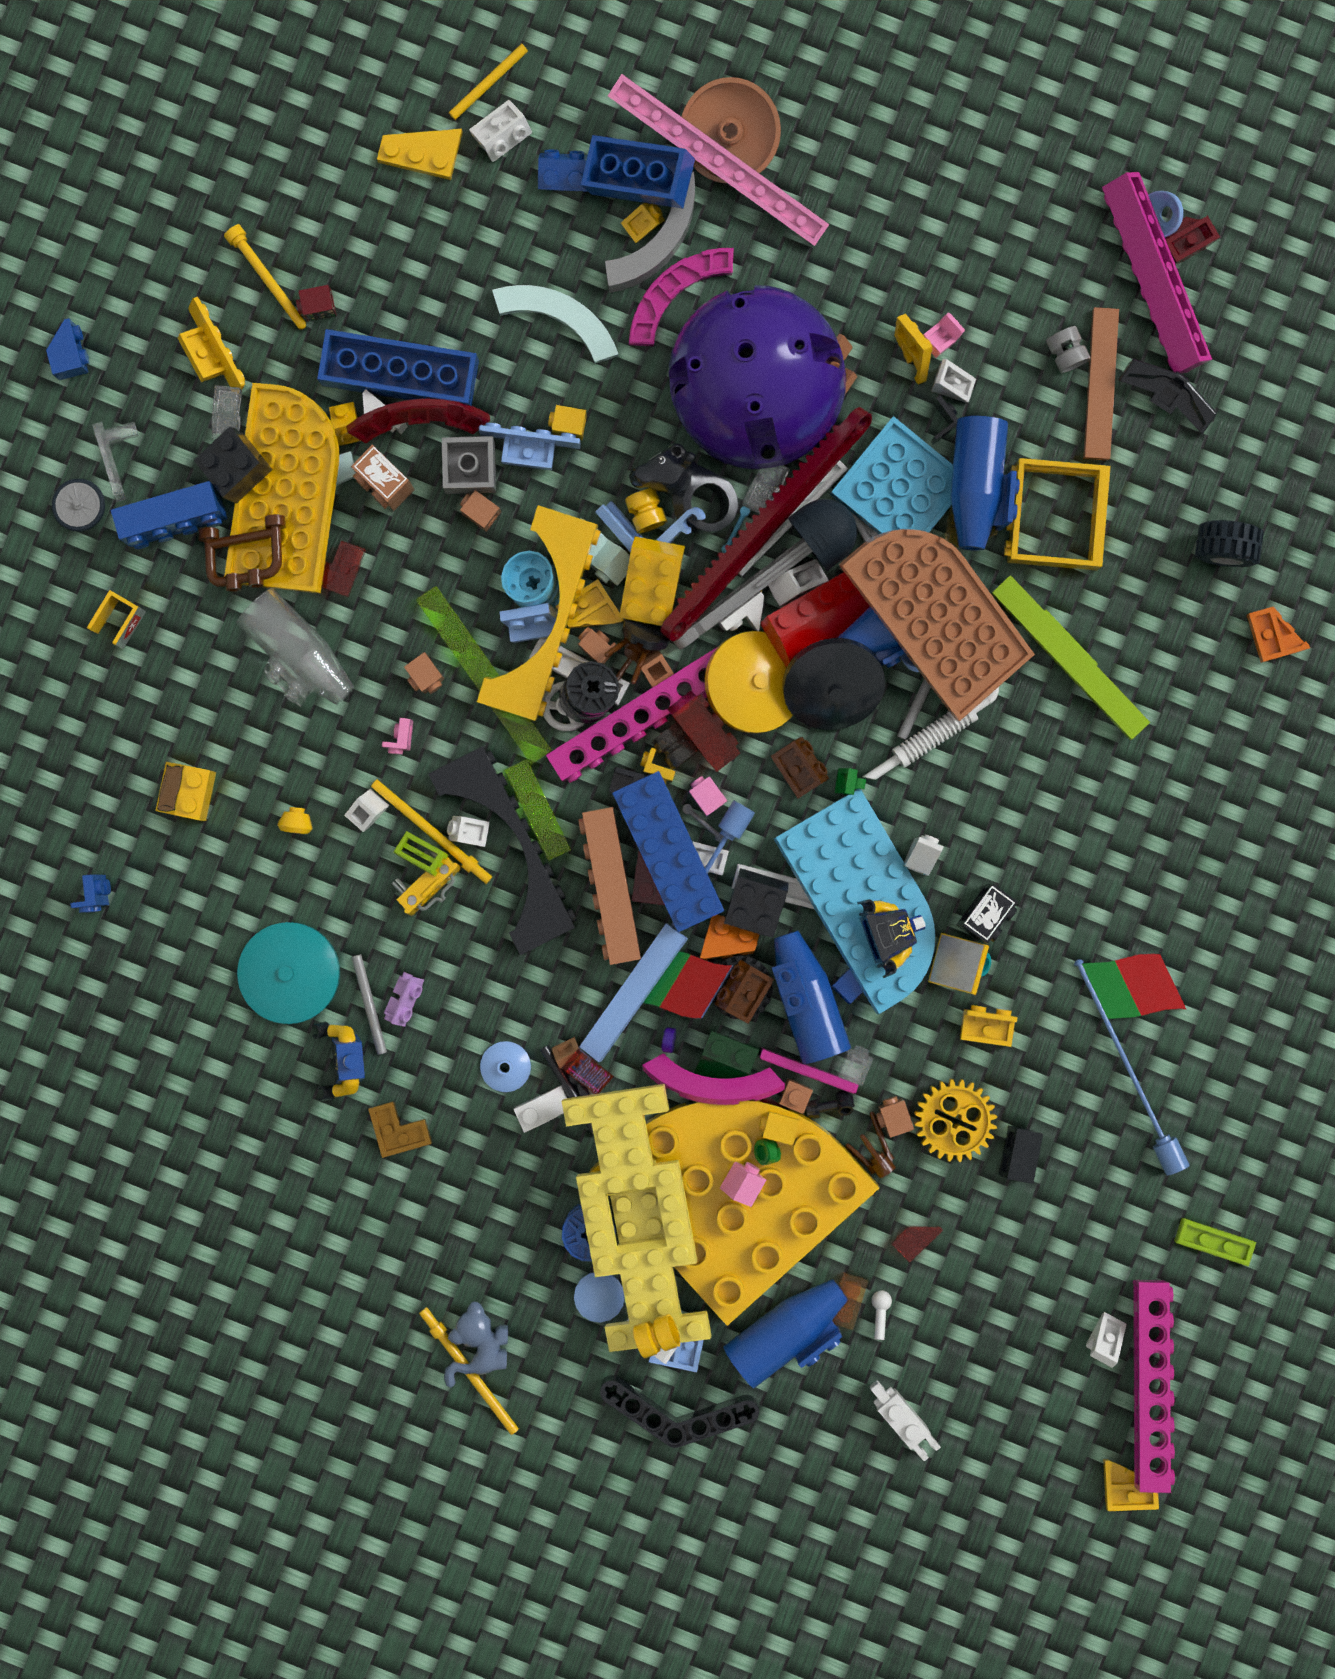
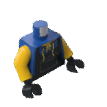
(346, 1060)

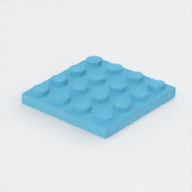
(897, 482)

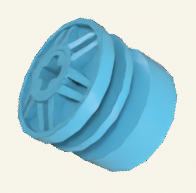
(522, 575)

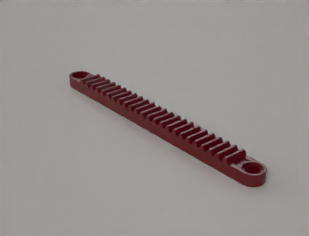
(766, 523)

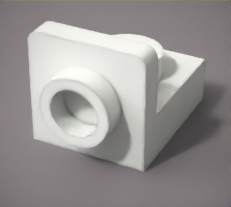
(468, 830)

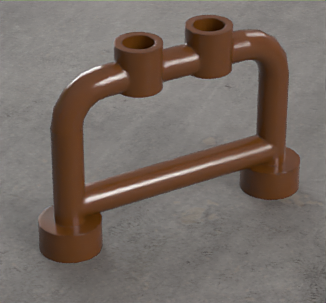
(254, 577)

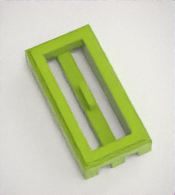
(436, 862)

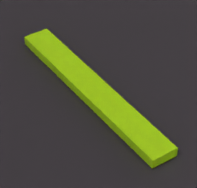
(1070, 658)

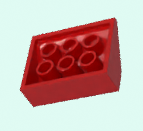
(814, 617)

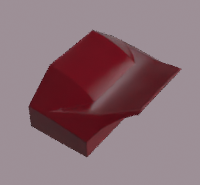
(1191, 238)

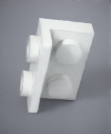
(501, 130)

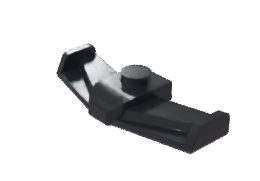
(1169, 391)

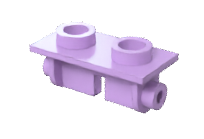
(400, 1010)

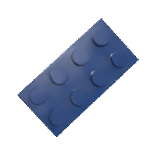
(638, 171)
(169, 515)

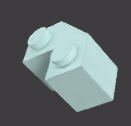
(609, 560)

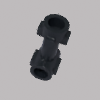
(844, 1104)

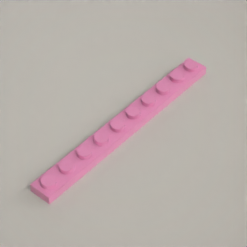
(718, 159)

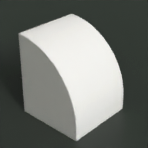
(366, 810)

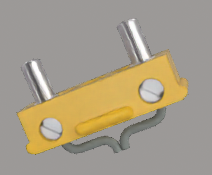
(427, 886)

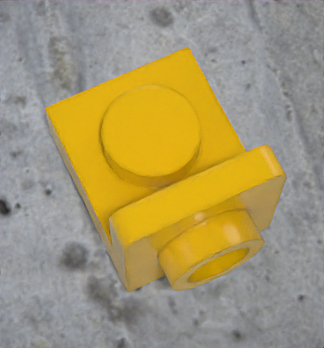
(643, 221)

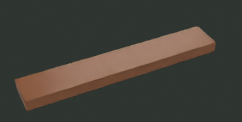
(1101, 383)

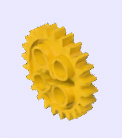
(965, 1099)

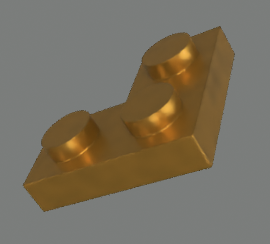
(393, 1136)

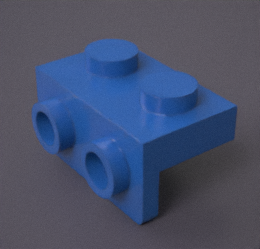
(561, 170)
(95, 893)

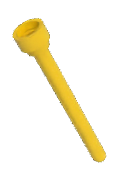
(237, 237)

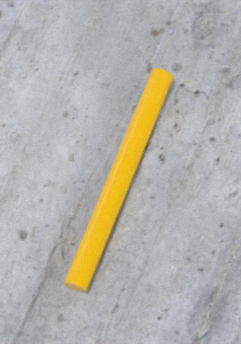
(488, 81)

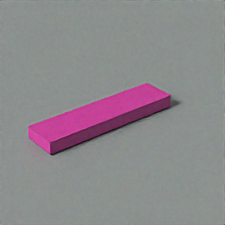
(807, 1070)

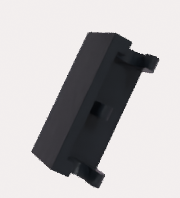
(1020, 1154)

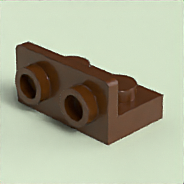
(800, 766)
(743, 991)

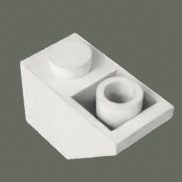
(923, 854)

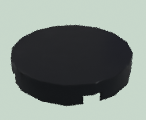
(645, 634)

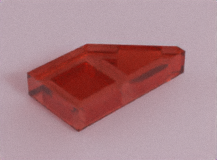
(915, 1239)

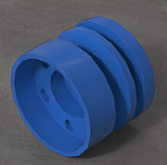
(572, 1236)

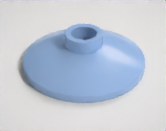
(507, 1053)

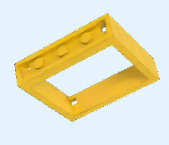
(1098, 521)

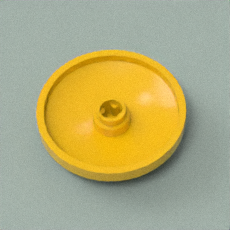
(746, 683)

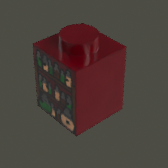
(316, 303)

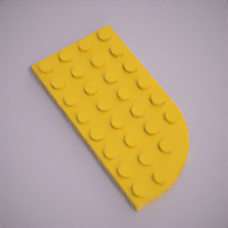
(304, 456)

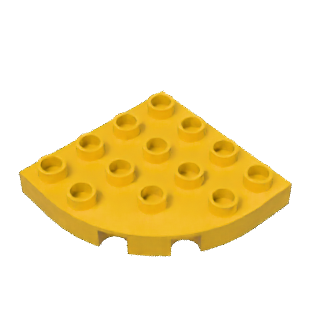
(802, 1201)

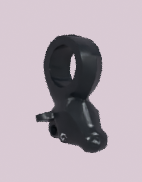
(679, 476)

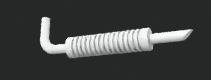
(928, 738)

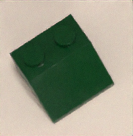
(725, 1057)

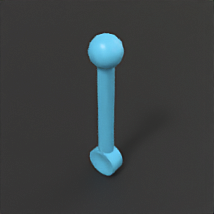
(744, 512)

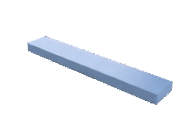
(633, 992)

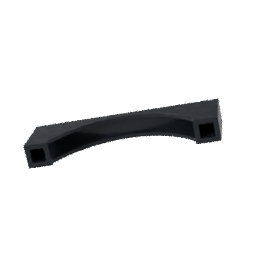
(477, 780)

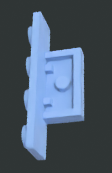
(529, 448)

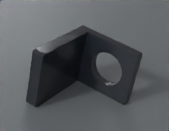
(949, 414)

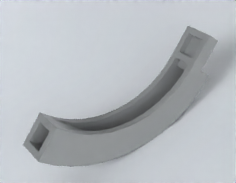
(648, 260)

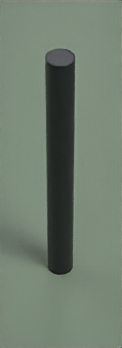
(562, 1077)

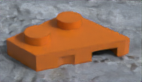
(1273, 635)

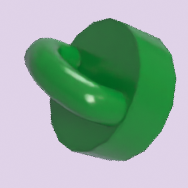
(767, 1151)

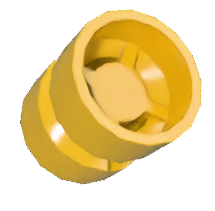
(646, 510)
(653, 1337)

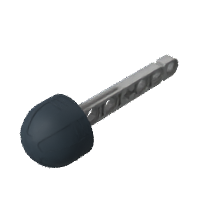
(825, 531)

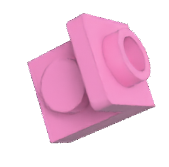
(403, 734)

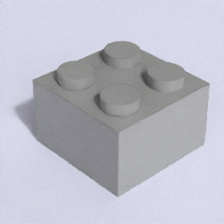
(468, 465)

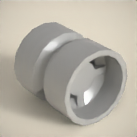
(1072, 357)

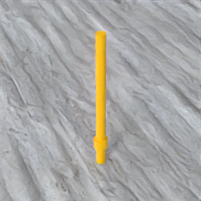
(469, 863)
(438, 1331)

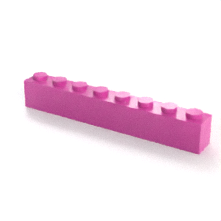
(1156, 272)

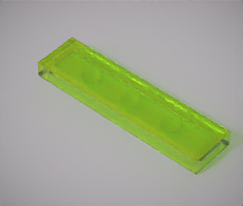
(537, 809)

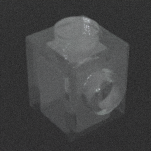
(855, 1065)

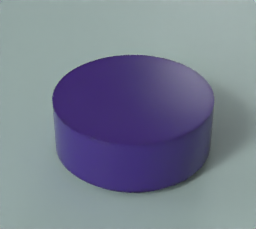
(669, 1040)

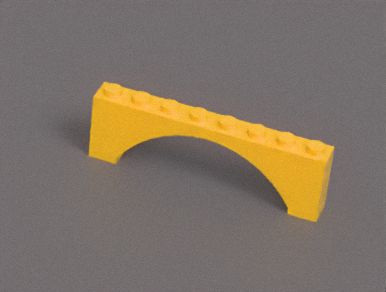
(569, 546)

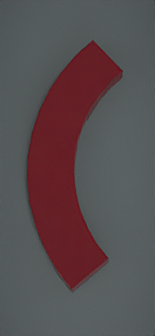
(417, 412)

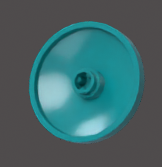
(288, 972)

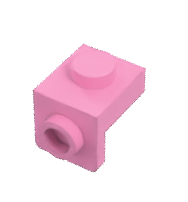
(944, 334)

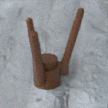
(632, 653)
(880, 1162)

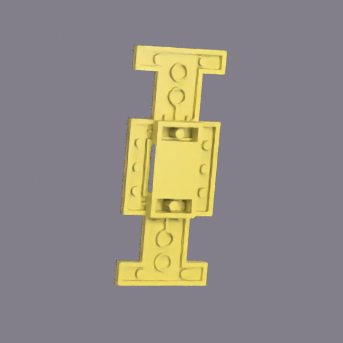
(646, 1208)

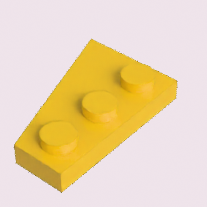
(422, 152)

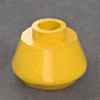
(295, 821)

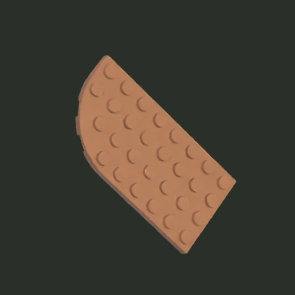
(938, 615)

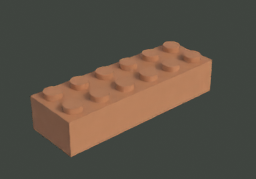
(611, 886)

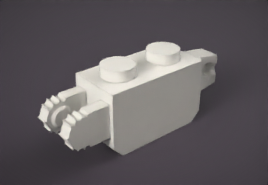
(903, 1419)

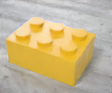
(651, 581)

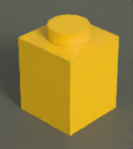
(568, 421)
(779, 1128)

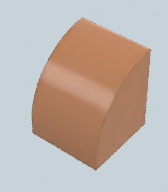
(655, 668)

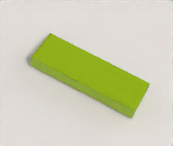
(1215, 1241)

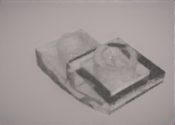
(225, 409)
(763, 486)

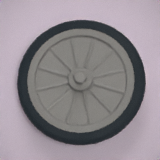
(78, 505)

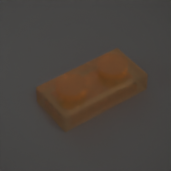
(854, 1289)

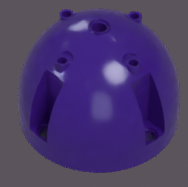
(793, 387)

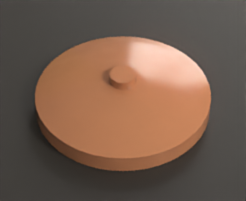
(737, 118)

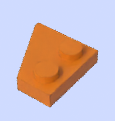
(726, 940)

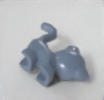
(474, 1330)

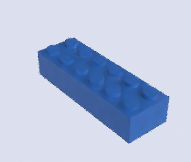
(396, 368)
(668, 851)

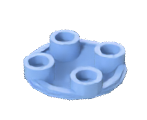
(599, 1297)

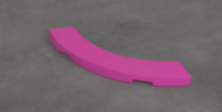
(670, 284)
(712, 1090)

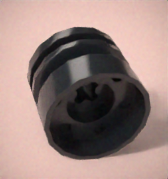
(587, 706)

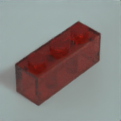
(704, 730)

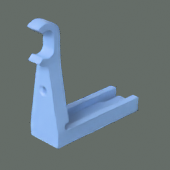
(626, 531)

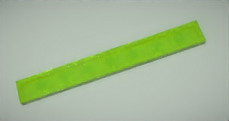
(479, 667)

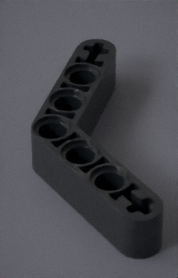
(683, 1422)

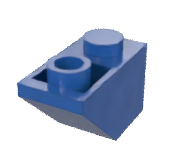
(66, 353)

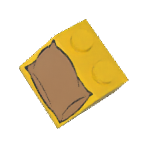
(185, 791)

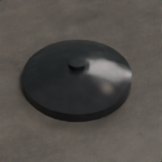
(833, 684)

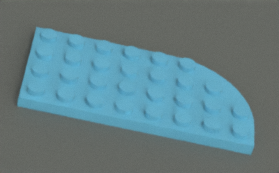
(849, 858)

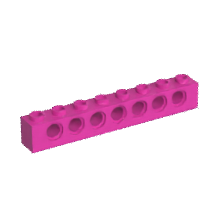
(625, 715)
(1163, 1477)

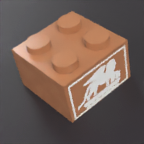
(380, 475)

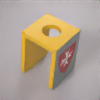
(104, 612)

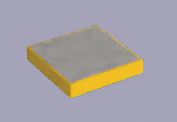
(958, 963)

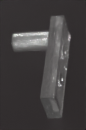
(109, 436)

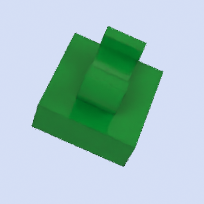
(848, 781)

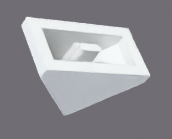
(953, 382)

